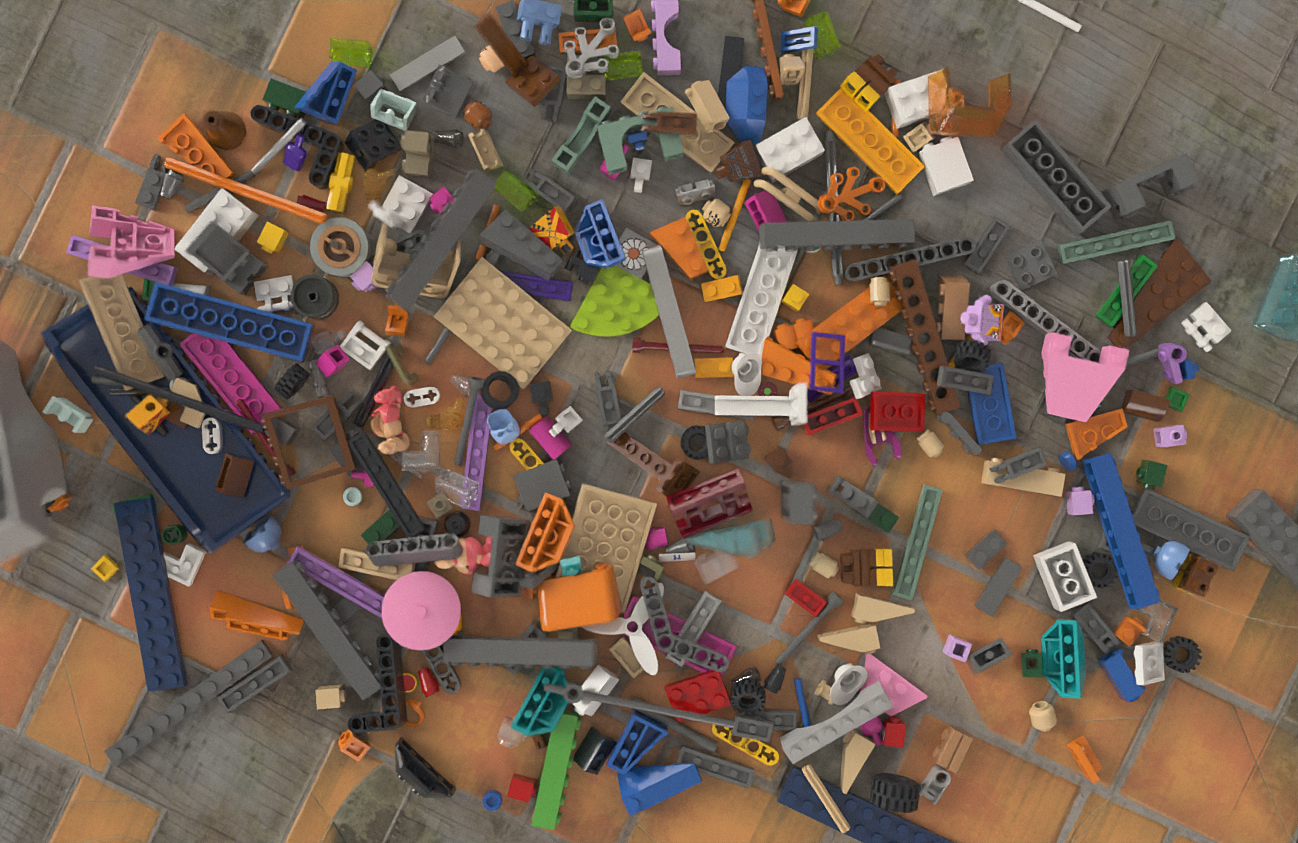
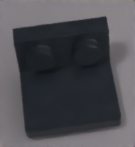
(372, 143)

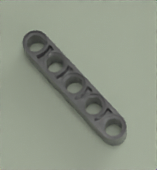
(414, 550)

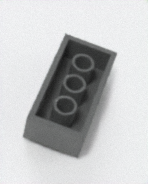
(798, 501)

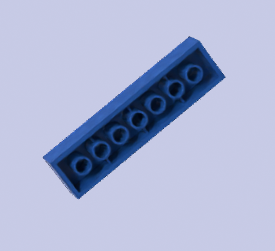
(229, 322)

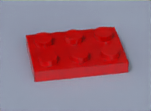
(897, 411)
(698, 693)

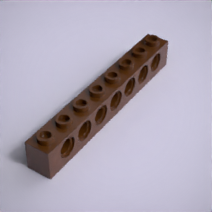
(910, 269)

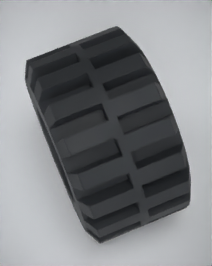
(894, 793)

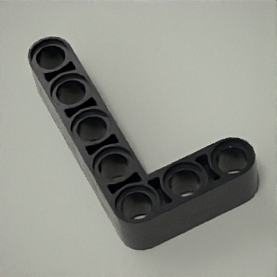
(308, 130)
(387, 691)

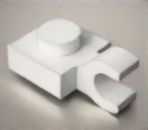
(640, 171)
(566, 420)

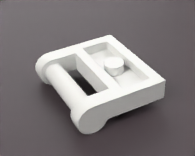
(362, 351)

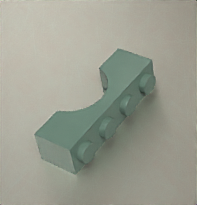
(576, 145)

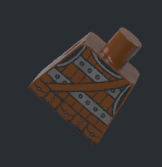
(739, 163)

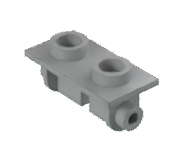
(704, 191)

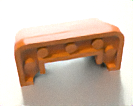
(579, 599)

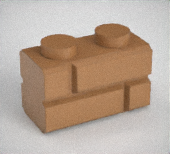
(953, 749)

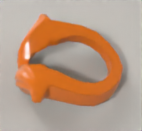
(417, 708)

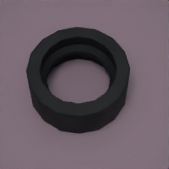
(509, 380)

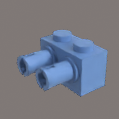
(539, 14)

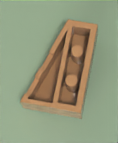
(952, 302)

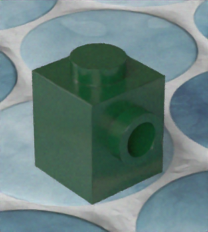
(1151, 474)

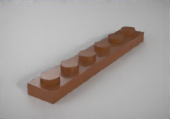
(767, 51)

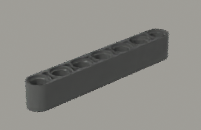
(937, 256)

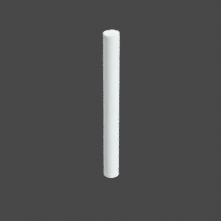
(1052, 14)

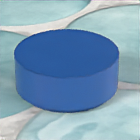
(1068, 461)
(492, 800)

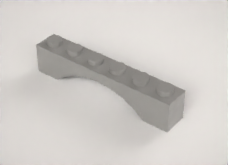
(866, 706)

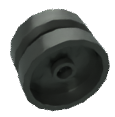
(303, 297)

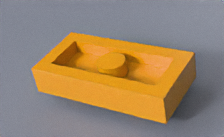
(721, 288)
(713, 367)

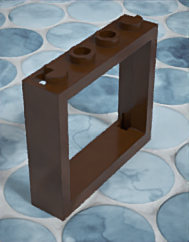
(279, 459)

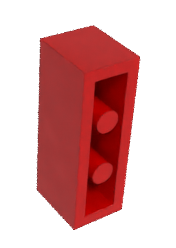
(832, 416)

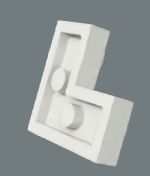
(867, 380)
(185, 568)

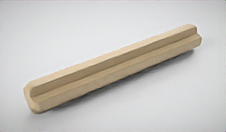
(805, 84)
(826, 798)

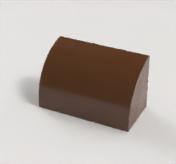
(1145, 405)
(234, 475)

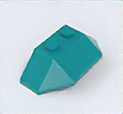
(1064, 658)
(542, 708)

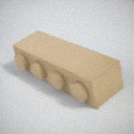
(1038, 481)

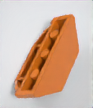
(547, 535)

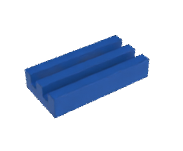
(813, 38)

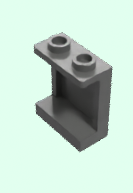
(219, 251)
(541, 479)

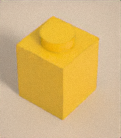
(272, 238)
(794, 298)

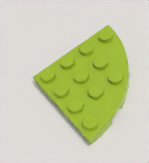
(616, 305)

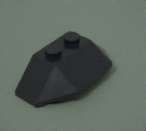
(419, 773)

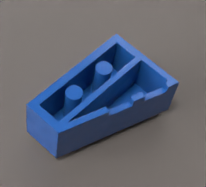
(328, 93)
(636, 740)

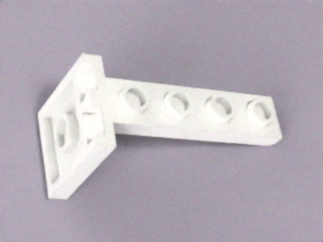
(403, 205)
(793, 405)

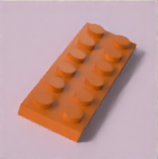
(854, 320)

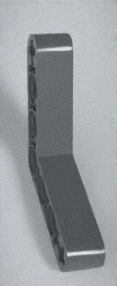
(675, 640)

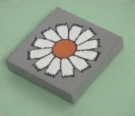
(633, 245)

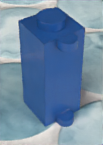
(1121, 676)

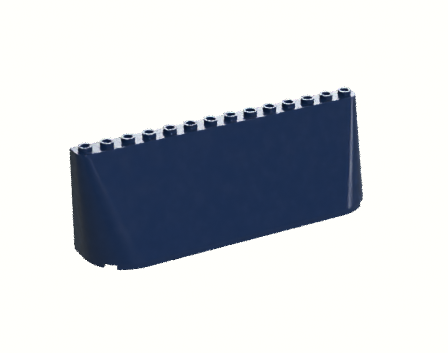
(172, 463)

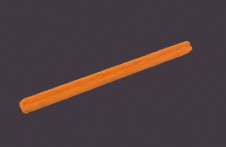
(245, 190)

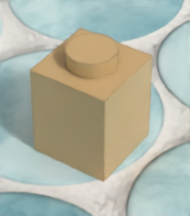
(330, 696)

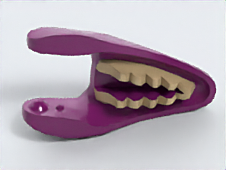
(876, 437)

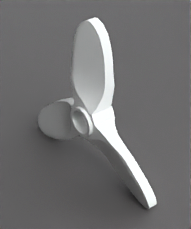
(640, 643)

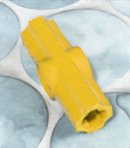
(341, 182)

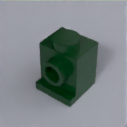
(1027, 670)

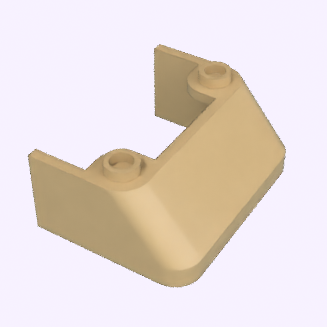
(389, 262)

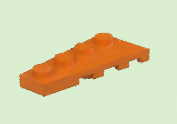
(191, 144)
(792, 368)

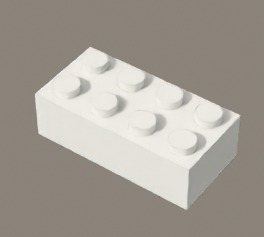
(227, 213)

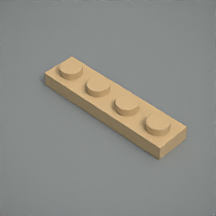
(360, 562)

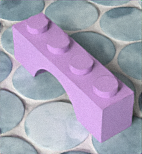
(668, 58)

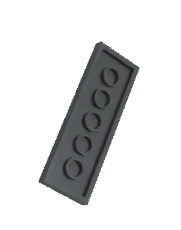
(1181, 524)

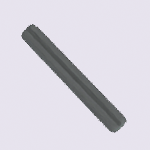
(1127, 298)
(634, 414)

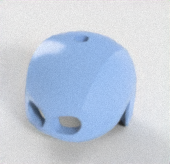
(503, 426)

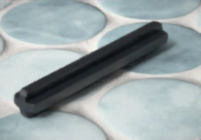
(376, 387)

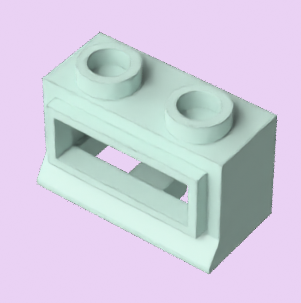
(395, 103)
(70, 413)

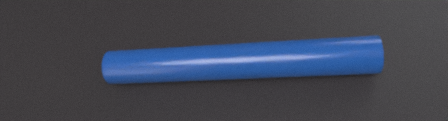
(802, 702)

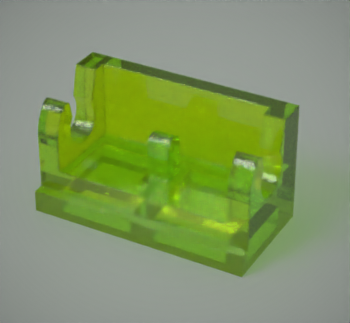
(827, 36)
(351, 52)
(624, 66)
(514, 191)

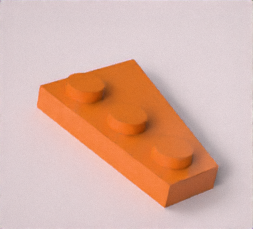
(1098, 428)

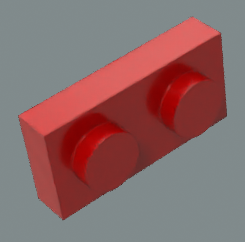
(805, 597)

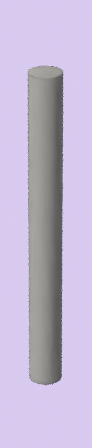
(278, 146)

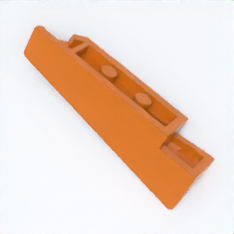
(253, 618)

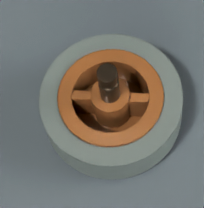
(340, 247)

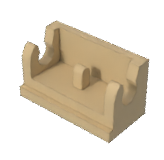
(485, 150)

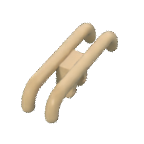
(790, 195)

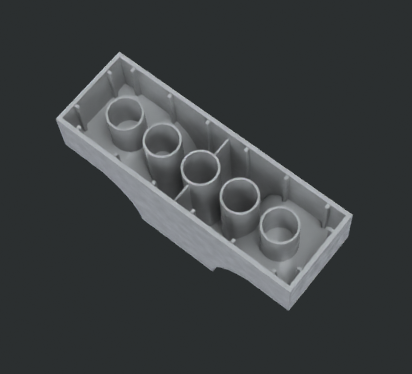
(28, 464)

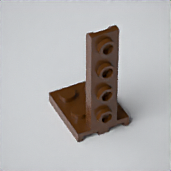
(528, 77)
(672, 477)

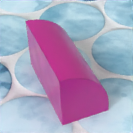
(764, 209)
(553, 445)

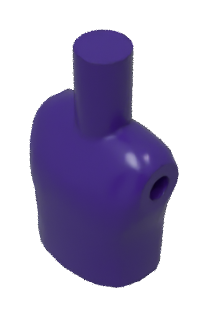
(295, 153)

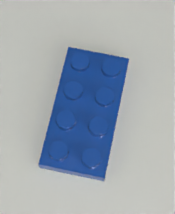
(993, 412)

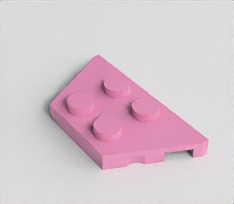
(899, 690)

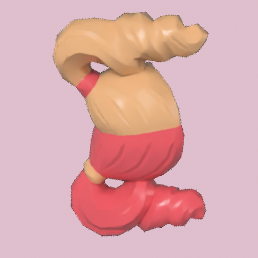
(387, 422)
(472, 558)

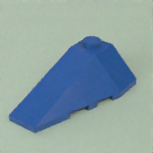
(653, 784)

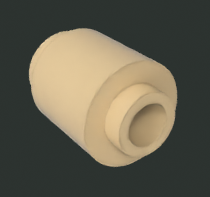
(879, 291)
(930, 443)
(824, 565)

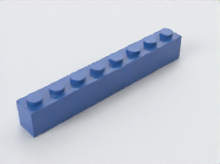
(1121, 531)

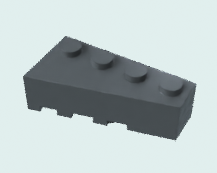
(520, 245)

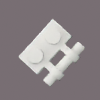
(272, 289)
(1210, 323)

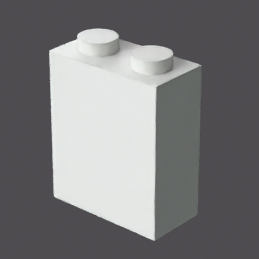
(945, 165)

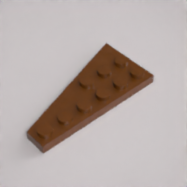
(1168, 287)

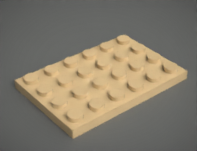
(502, 322)
(610, 531)

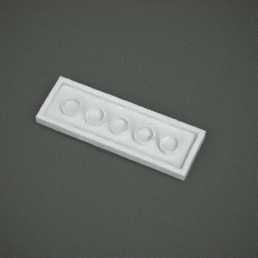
(760, 300)

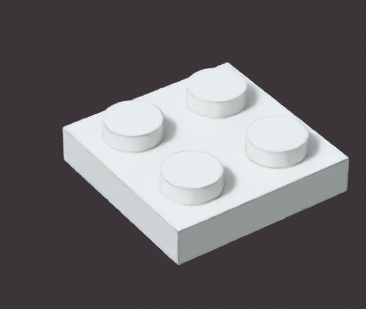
(1149, 663)

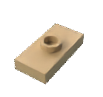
(624, 654)

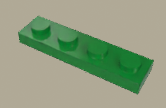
(1112, 308)

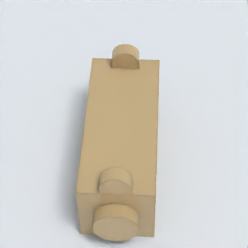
(707, 106)

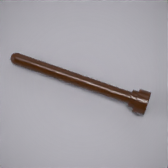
(781, 421)

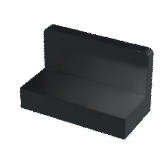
(594, 751)

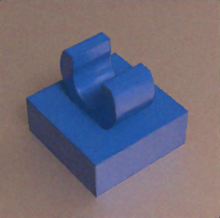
(637, 137)
(1188, 369)

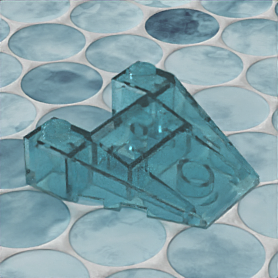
(737, 540)

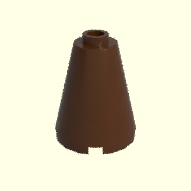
(224, 129)

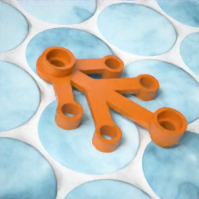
(847, 195)

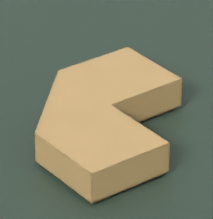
(189, 390)

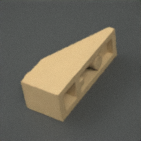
(790, 69)
(874, 609)
(857, 638)
(854, 754)

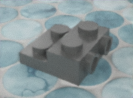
(727, 441)

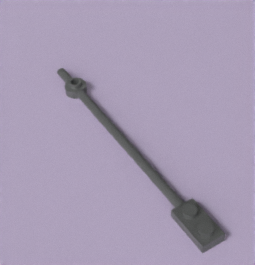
(741, 725)

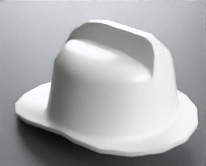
(747, 373)
(847, 683)

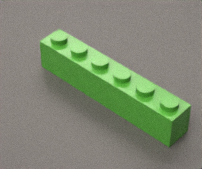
(554, 771)

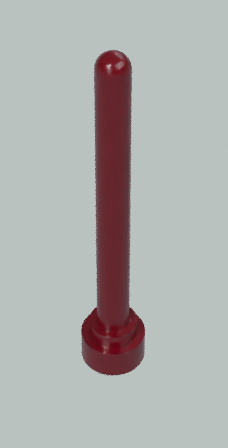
(640, 345)
(263, 437)

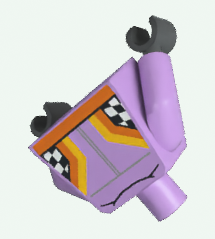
(984, 320)

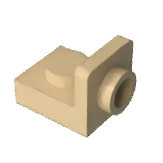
(919, 136)

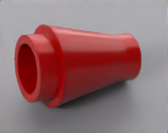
(428, 683)

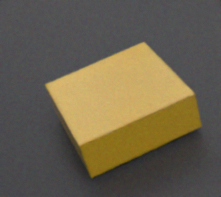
(105, 568)

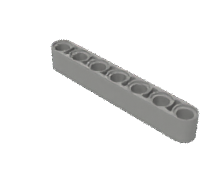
(669, 312)
(1041, 314)

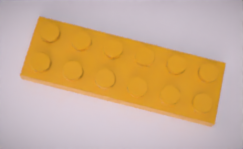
(870, 140)

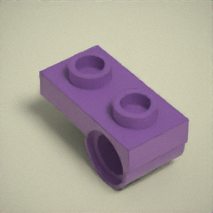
(1170, 363)

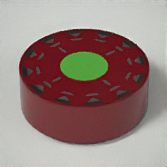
(767, 389)

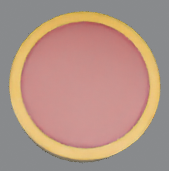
(410, 681)

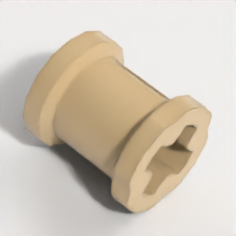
(824, 691)

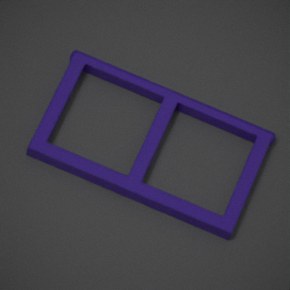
(813, 361)

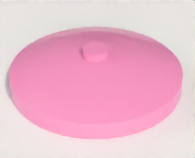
(421, 610)

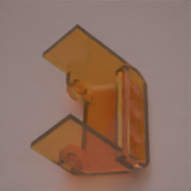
(953, 118)

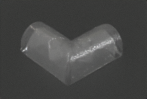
(428, 458)
(1160, 619)

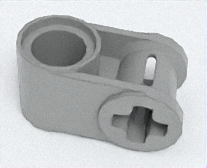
(932, 787)

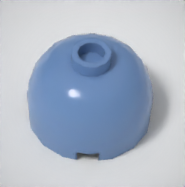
(265, 535)
(1169, 558)

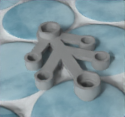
(590, 51)

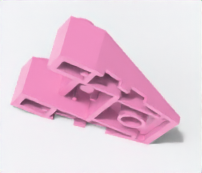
(132, 243)
(1075, 384)

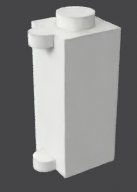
(600, 682)

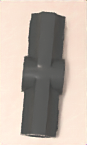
(153, 341)

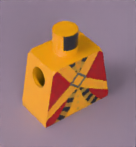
(554, 230)
(149, 413)

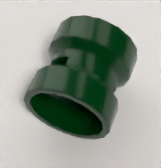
(171, 536)

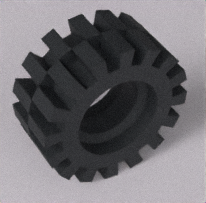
(972, 356)
(292, 381)
(685, 442)
(1110, 574)
(1189, 662)
(748, 689)

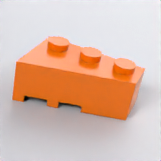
(681, 247)

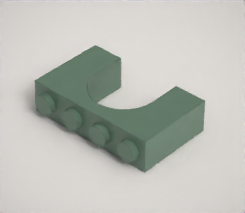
(613, 134)

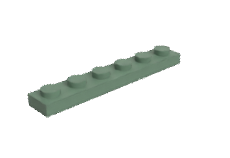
(1116, 242)
(917, 542)

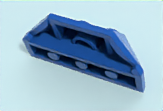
(747, 103)
(599, 237)

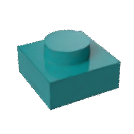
(570, 566)

